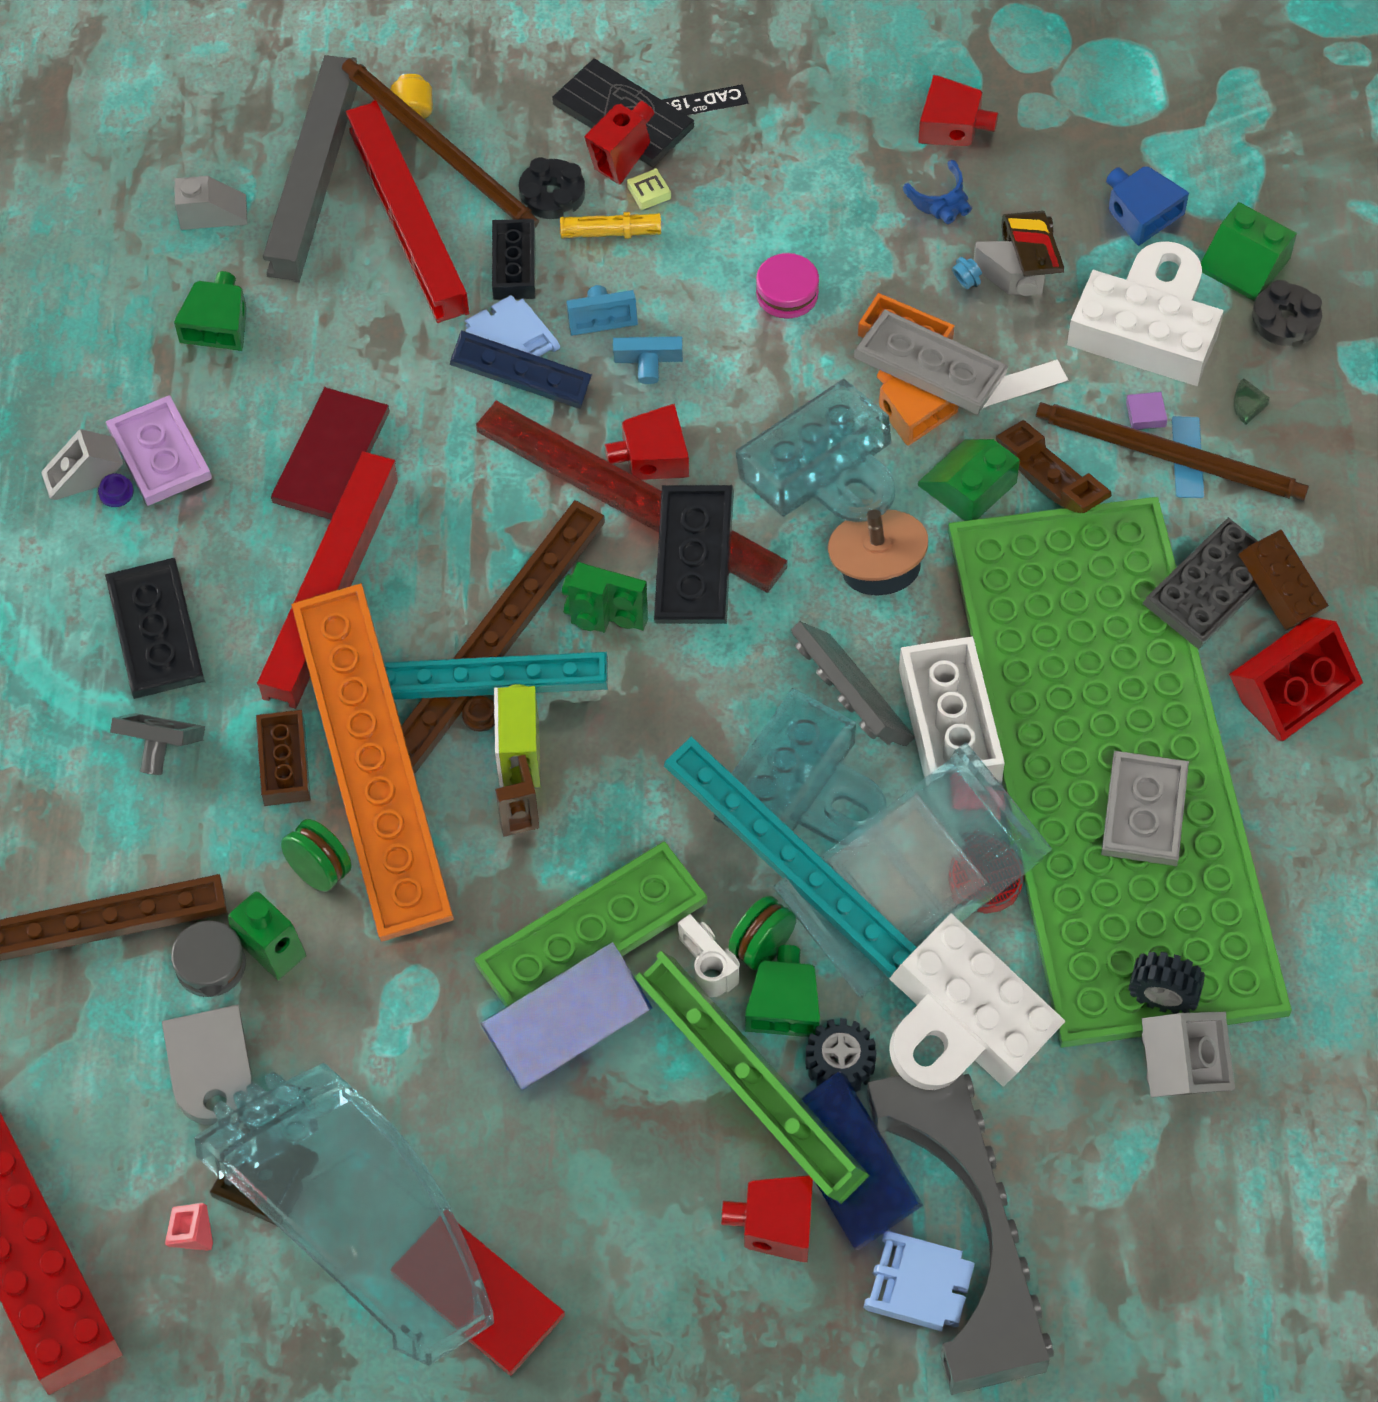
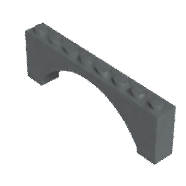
(1004, 1331)

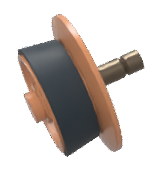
(879, 553)

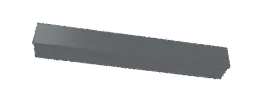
(310, 171)

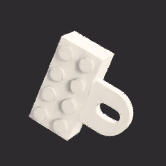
(1149, 319)
(969, 1004)

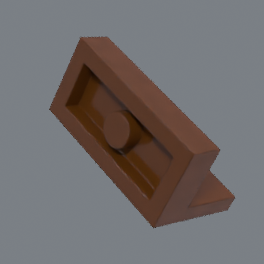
(518, 803)

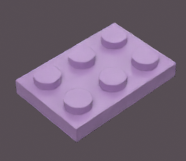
(158, 450)

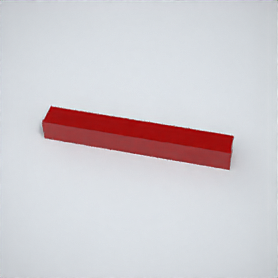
(407, 213)
(331, 569)

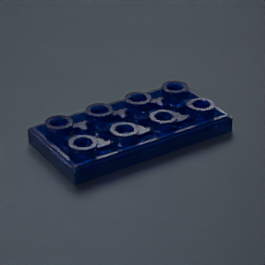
(566, 1016)
(887, 1193)

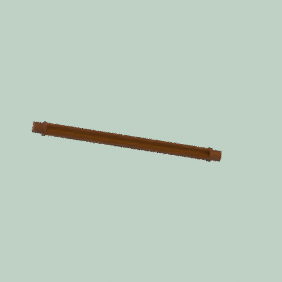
(436, 141)
(1172, 451)

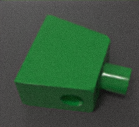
(213, 314)
(261, 928)
(784, 996)

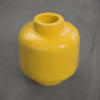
(415, 93)

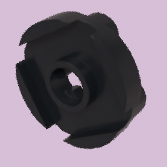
(550, 172)
(1292, 298)

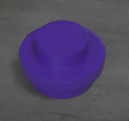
(115, 490)

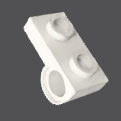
(709, 955)

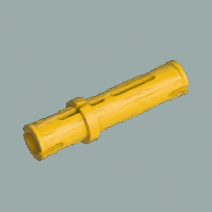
(618, 225)

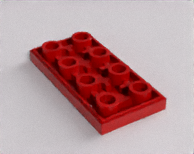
(519, 1309)

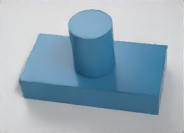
(601, 311)
(648, 354)

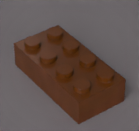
(1283, 579)
(283, 757)

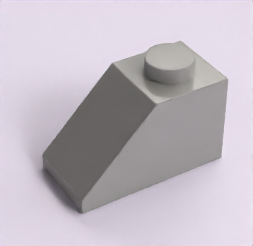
(208, 203)
(1001, 266)
(81, 464)

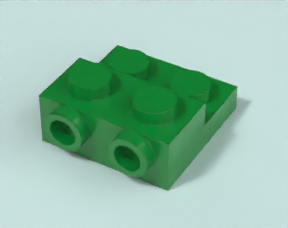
(603, 597)

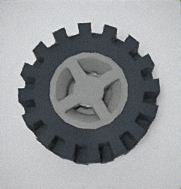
(1166, 982)
(841, 1043)

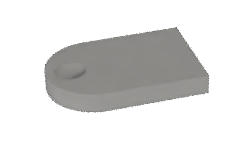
(207, 1060)

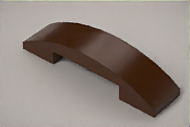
(1049, 472)

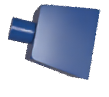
(1145, 202)

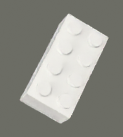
(949, 703)

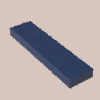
(520, 369)

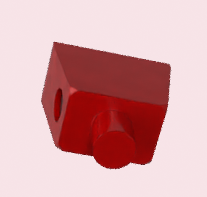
(953, 114)
(619, 140)
(652, 445)
(774, 1216)

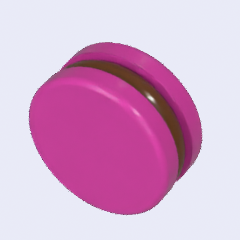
(787, 285)

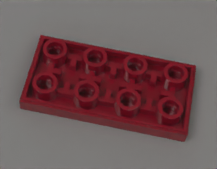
(328, 452)

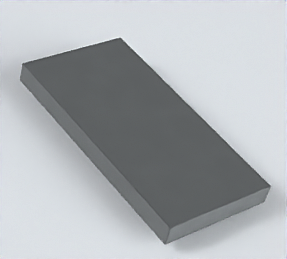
(1206, 586)
(855, 689)

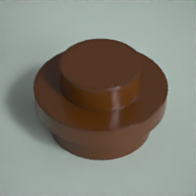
(479, 714)

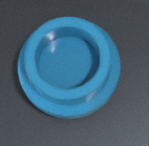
(967, 272)

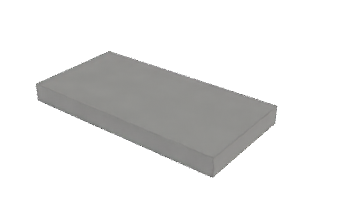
(930, 361)

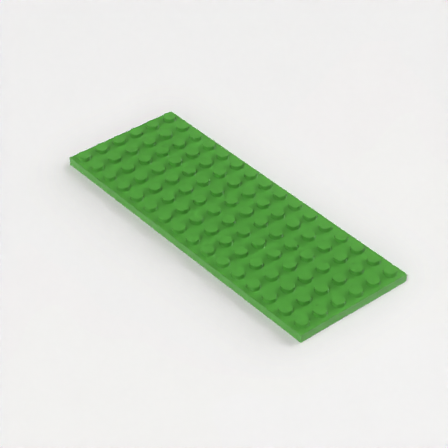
(1069, 681)

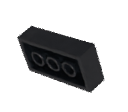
(513, 259)

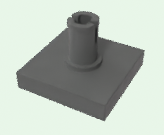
(157, 734)

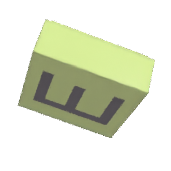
(649, 189)

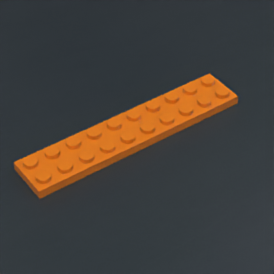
(372, 763)

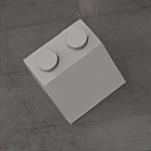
(1187, 1054)

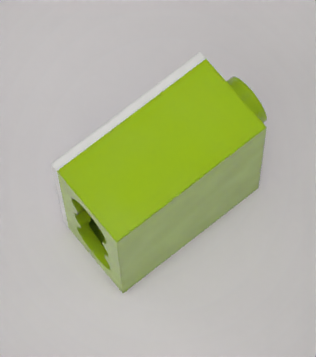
(516, 733)

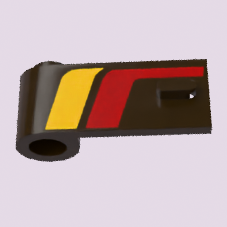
(1033, 242)

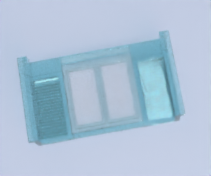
(926, 856)

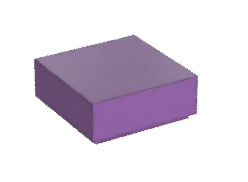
(1146, 410)

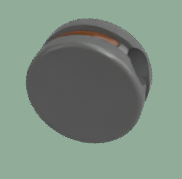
(208, 958)

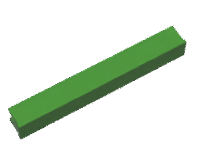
(753, 1078)

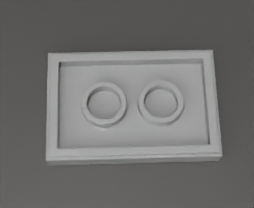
(1145, 808)

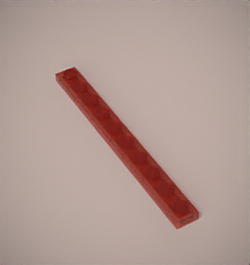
(612, 485)

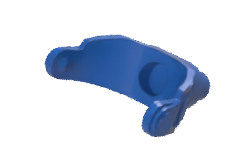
(944, 206)

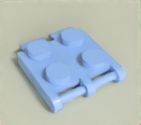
(513, 326)
(920, 1282)

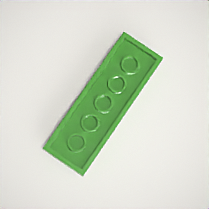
(618, 909)

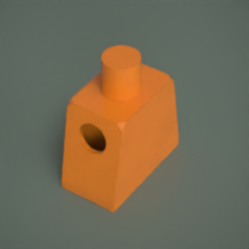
(911, 409)

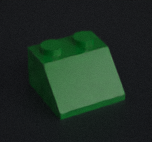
(1248, 251)
(972, 477)

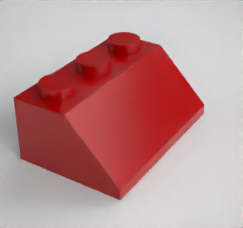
(1297, 677)

